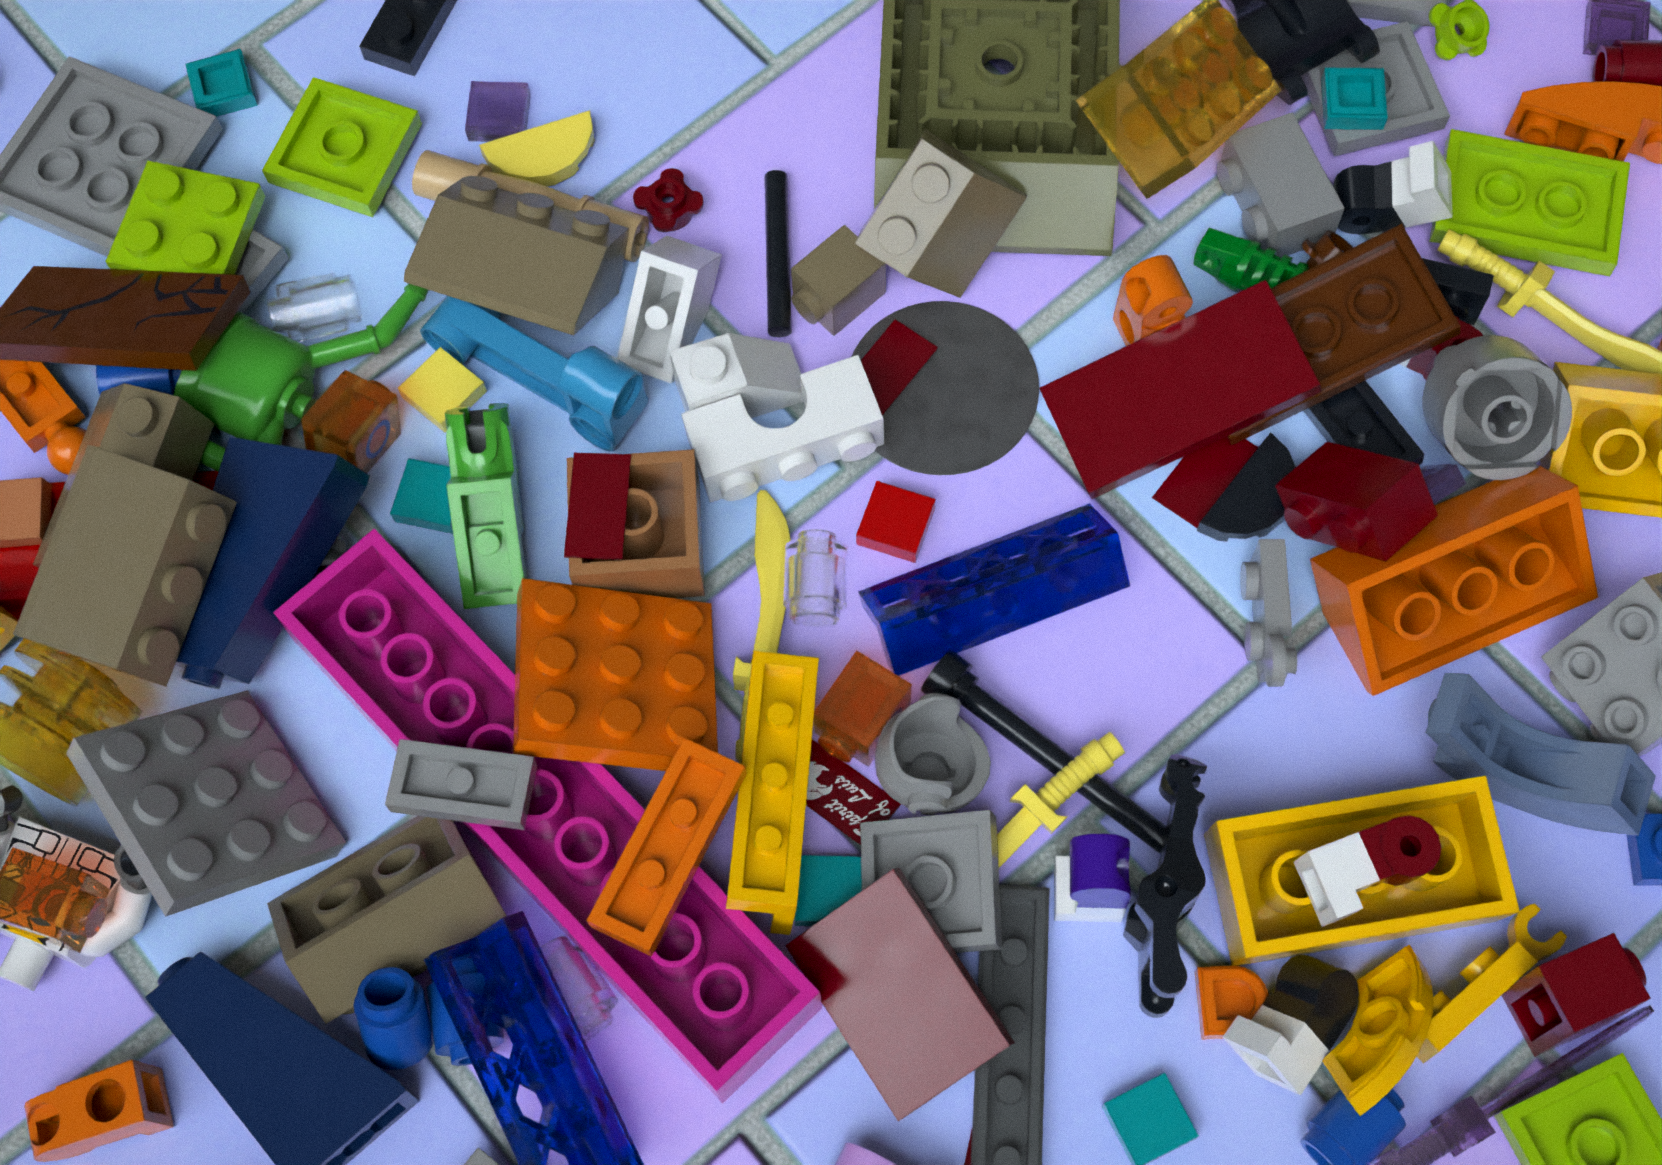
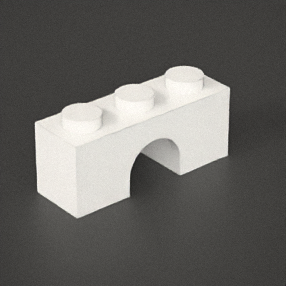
(741, 455)

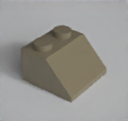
(940, 216)

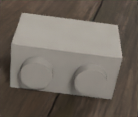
(1279, 185)

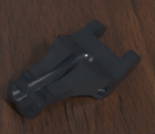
(1301, 36)
(1169, 892)

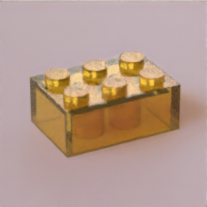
(1179, 96)

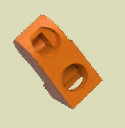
(1150, 299)
(98, 1111)

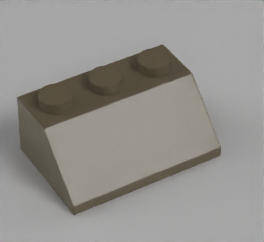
(519, 254)
(142, 427)
(125, 566)
(382, 910)

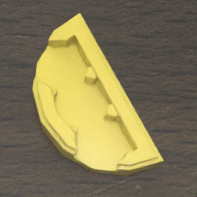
(543, 152)

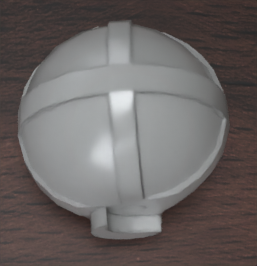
(931, 757)

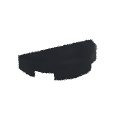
(1251, 500)

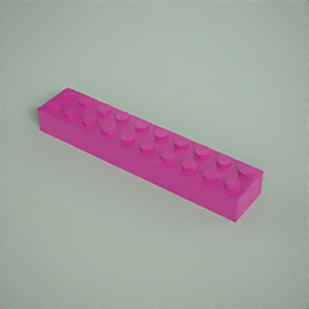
(425, 676)

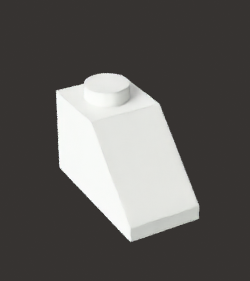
(667, 304)
(734, 365)

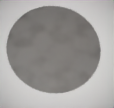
(969, 396)

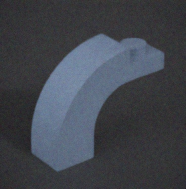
(1535, 771)

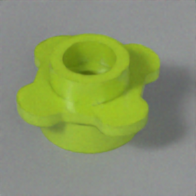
(1471, 22)

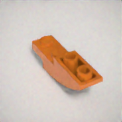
(1592, 119)

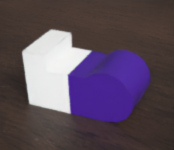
(1093, 879)

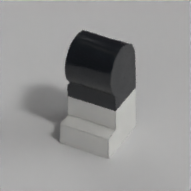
(1396, 192)
(1296, 1022)

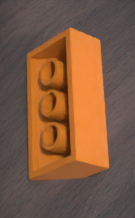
(1463, 582)

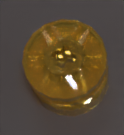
(52, 708)

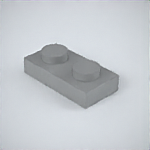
(461, 784)

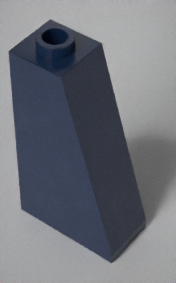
(276, 539)
(279, 1074)

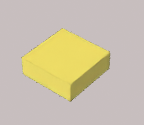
(441, 386)

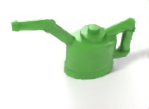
(263, 380)

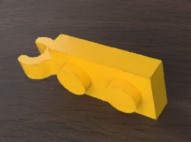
(1487, 979)

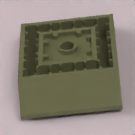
(1013, 122)

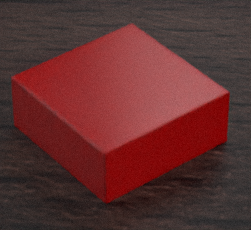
(895, 521)

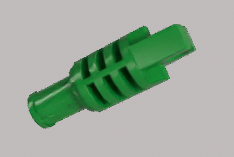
(1242, 262)

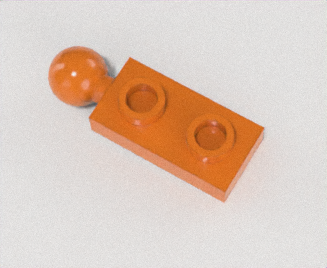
(41, 411)

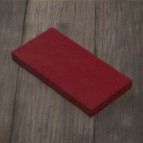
(1180, 389)

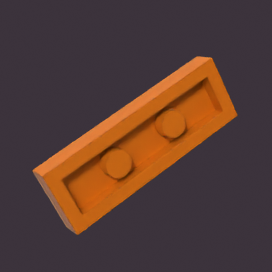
(667, 847)

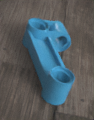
(591, 385)

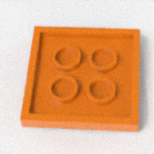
(611, 675)

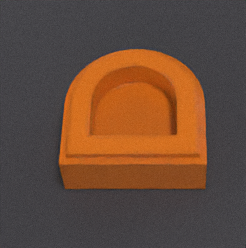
(1224, 995)

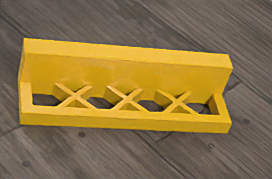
(774, 790)

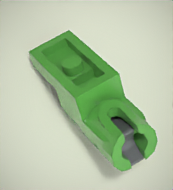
(485, 505)

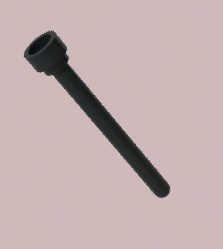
(953, 678)

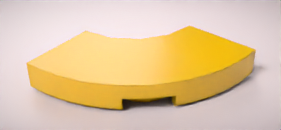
(1386, 1031)

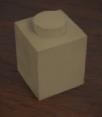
(837, 281)

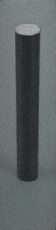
(777, 254)

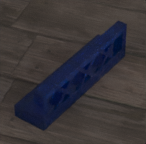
(996, 590)
(546, 1050)

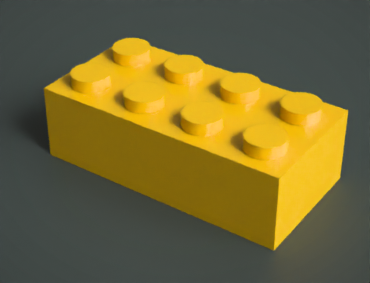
(1270, 913)

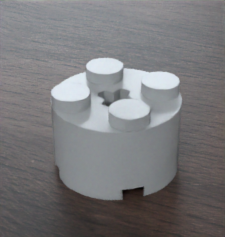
(1495, 406)

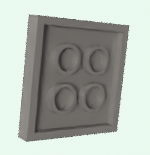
(87, 147)
(205, 800)

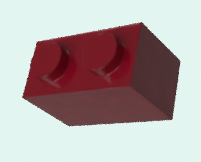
(1356, 500)
(1576, 993)

